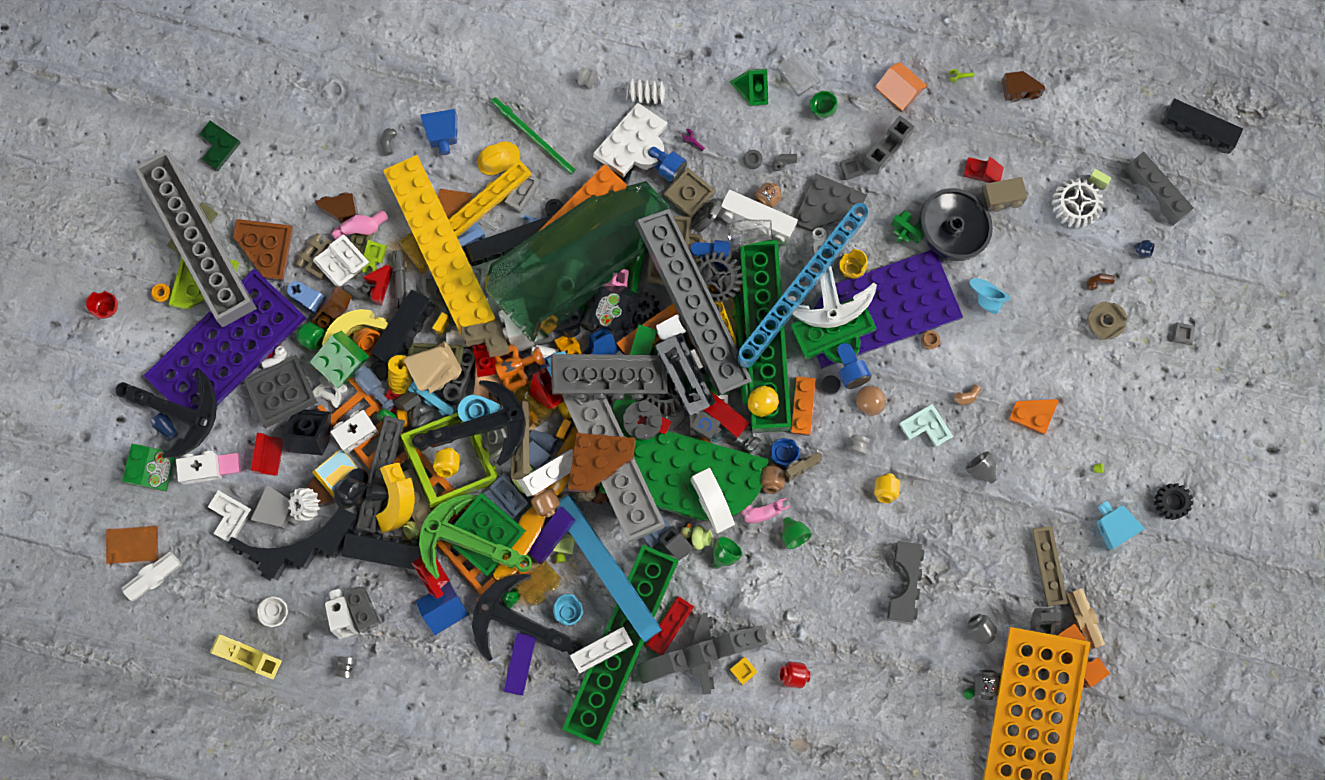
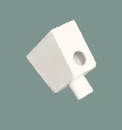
(339, 616)

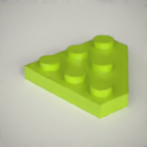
(185, 290)

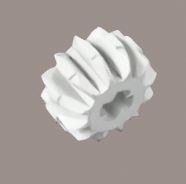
(303, 504)

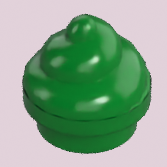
(511, 598)

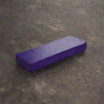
(551, 535)
(520, 664)

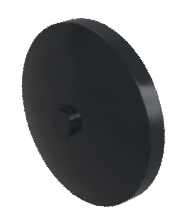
(955, 224)

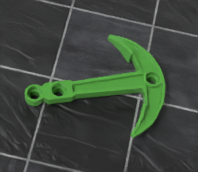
(462, 538)

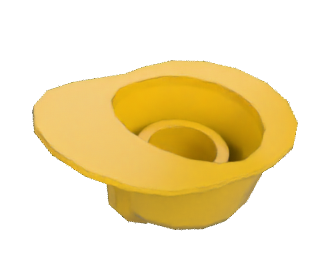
(498, 158)

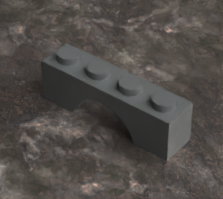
(1172, 202)
(908, 558)

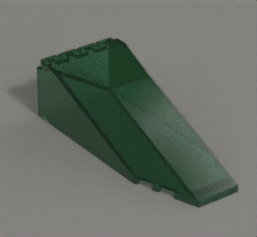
(571, 259)

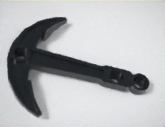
(194, 418)
(494, 421)
(511, 618)

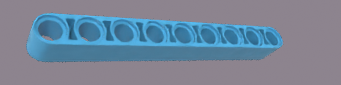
(610, 572)

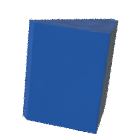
(442, 612)

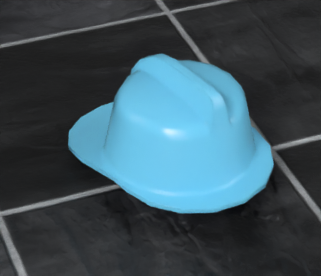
(989, 295)
(475, 407)

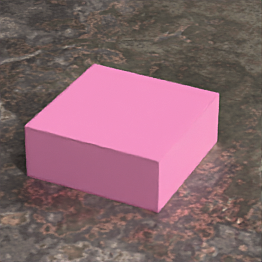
(229, 464)

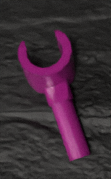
(691, 139)

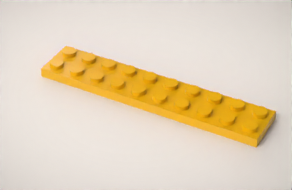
(438, 243)

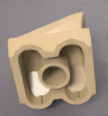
(433, 367)

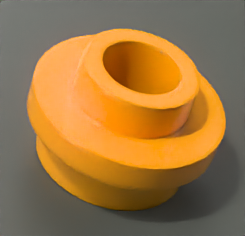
(161, 287)

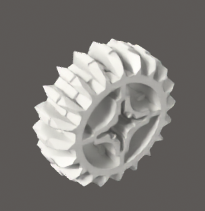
(1079, 188)

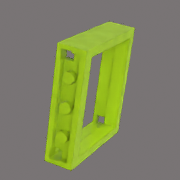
(482, 454)

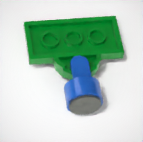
(839, 345)

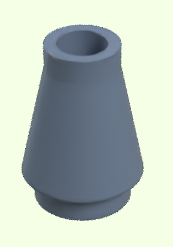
(544, 440)

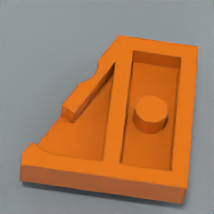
(1034, 414)

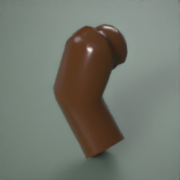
(1099, 278)

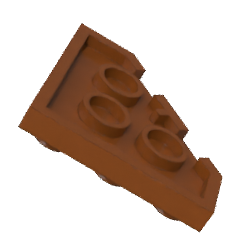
(265, 246)
(597, 459)

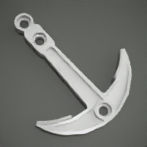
(844, 312)

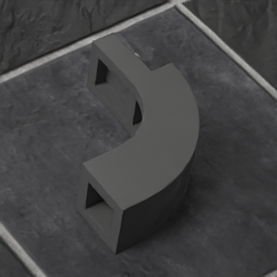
(1044, 621)

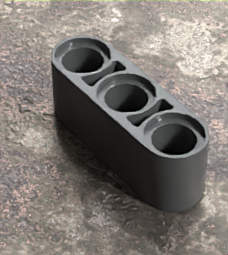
(461, 386)

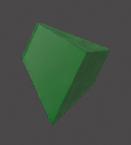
(753, 86)

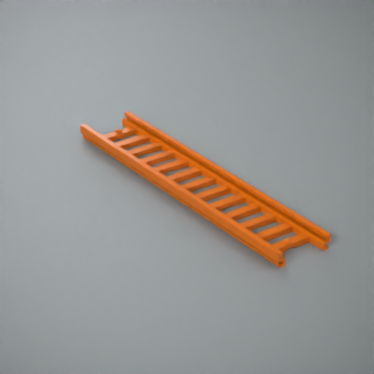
(444, 547)

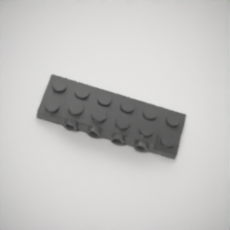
(608, 376)

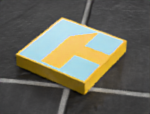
(334, 470)

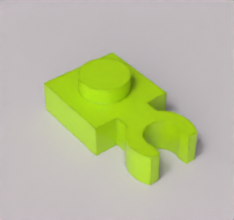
(374, 253)

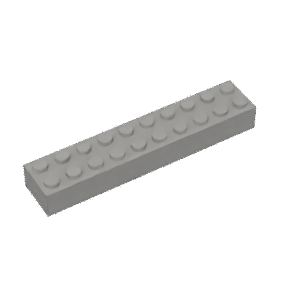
(195, 238)

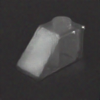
(749, 231)

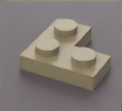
(487, 333)
(797, 468)

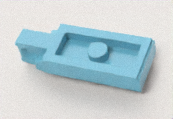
(433, 399)

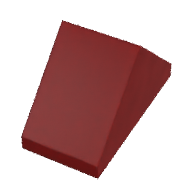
(542, 389)

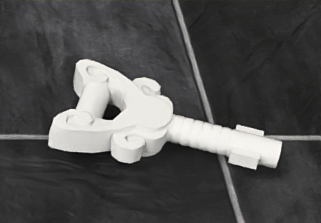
(320, 392)

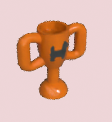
(513, 366)

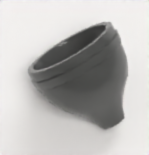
(983, 467)

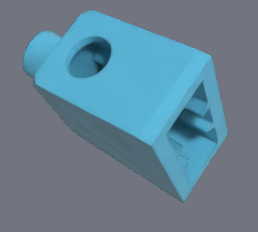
(1117, 525)

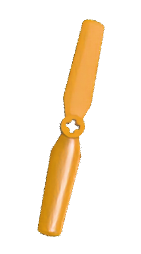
(531, 520)

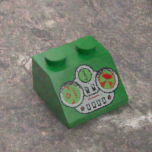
(147, 468)

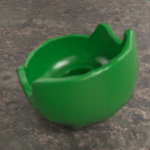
(824, 104)

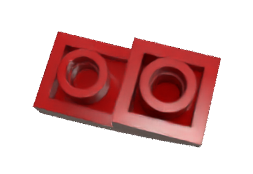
(484, 363)

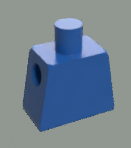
(441, 129)

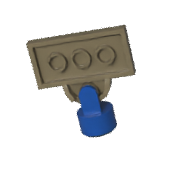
(696, 246)

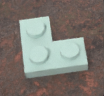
(928, 421)

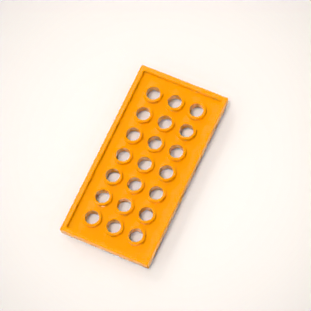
(1007, 698)

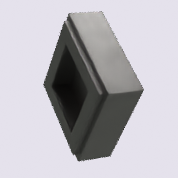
(1183, 333)

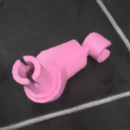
(360, 224)
(764, 513)

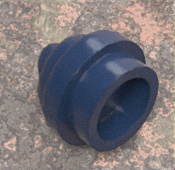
(1145, 248)

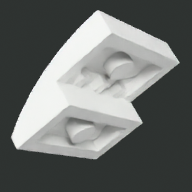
(341, 261)

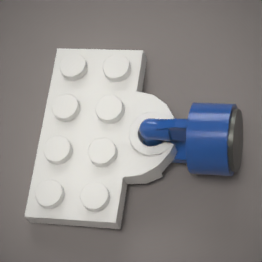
(638, 144)

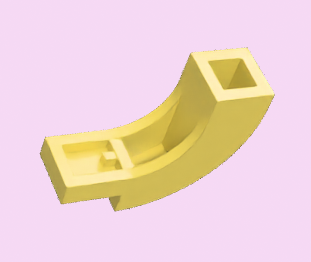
(355, 321)
(246, 656)

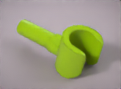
(959, 75)

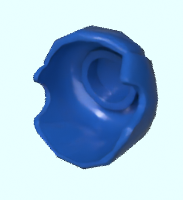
(784, 452)

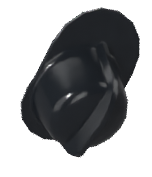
(352, 489)

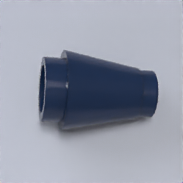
(164, 426)

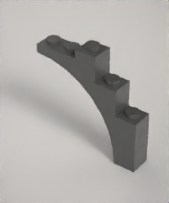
(702, 653)

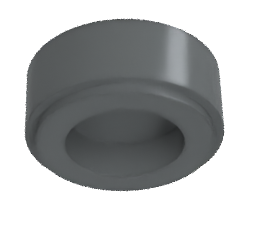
(753, 159)

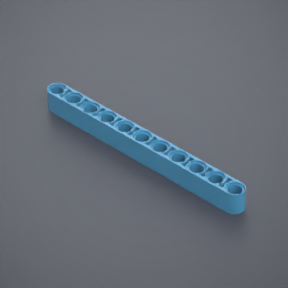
(800, 292)

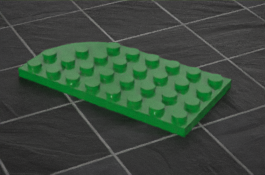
(672, 460)

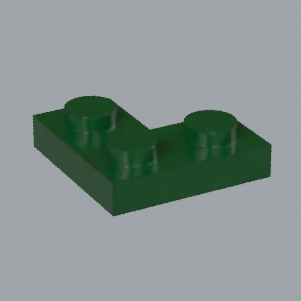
(222, 145)

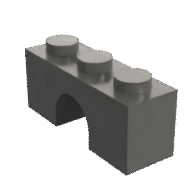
(889, 145)

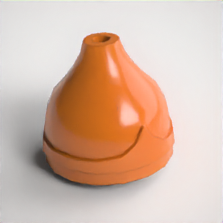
(366, 339)

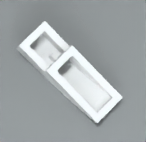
(712, 500)

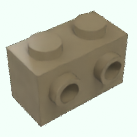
(1004, 194)

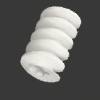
(645, 91)

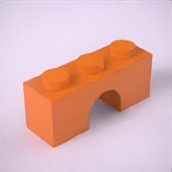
(1095, 668)

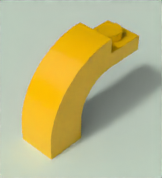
(400, 499)

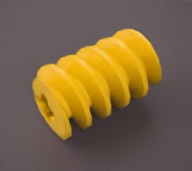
(398, 375)

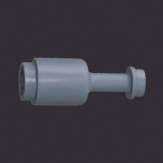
(371, 386)

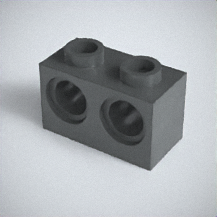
(362, 609)

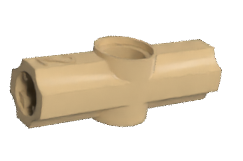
(1085, 618)

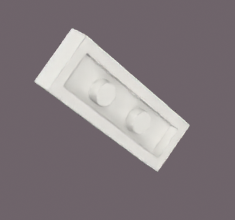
(601, 650)

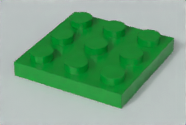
(490, 523)

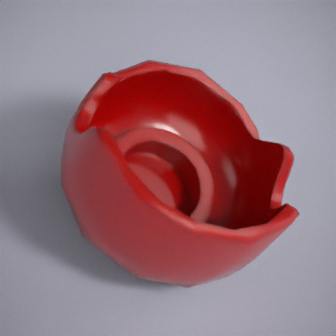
(102, 304)

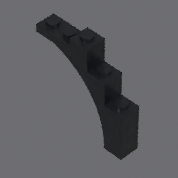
(327, 540)

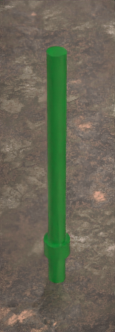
(507, 112)
(738, 314)

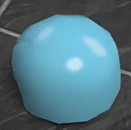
(567, 609)

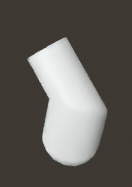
(279, 356)

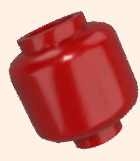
(794, 674)

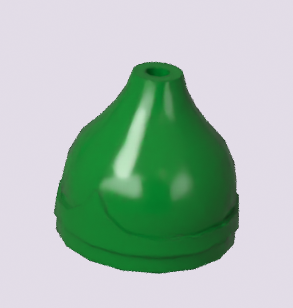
(794, 533)
(725, 552)

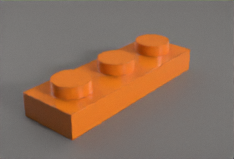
(803, 406)

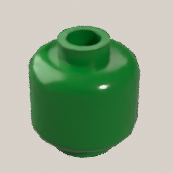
(311, 336)

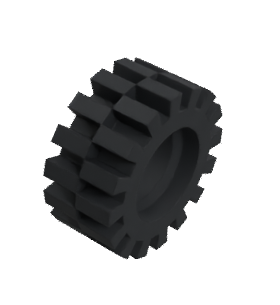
(1185, 501)

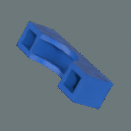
(599, 343)

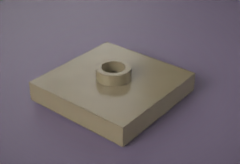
(689, 193)

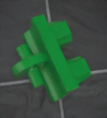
(904, 229)

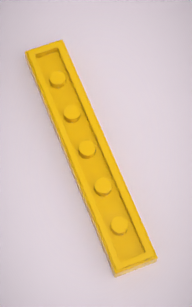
(489, 197)

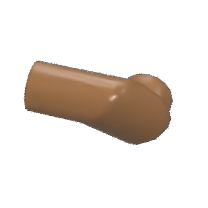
(967, 398)

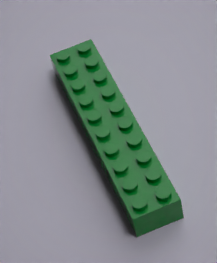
(759, 294)
(607, 680)

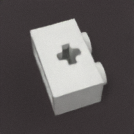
(364, 430)
(187, 468)

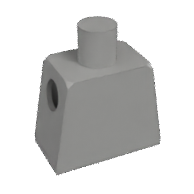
(273, 510)

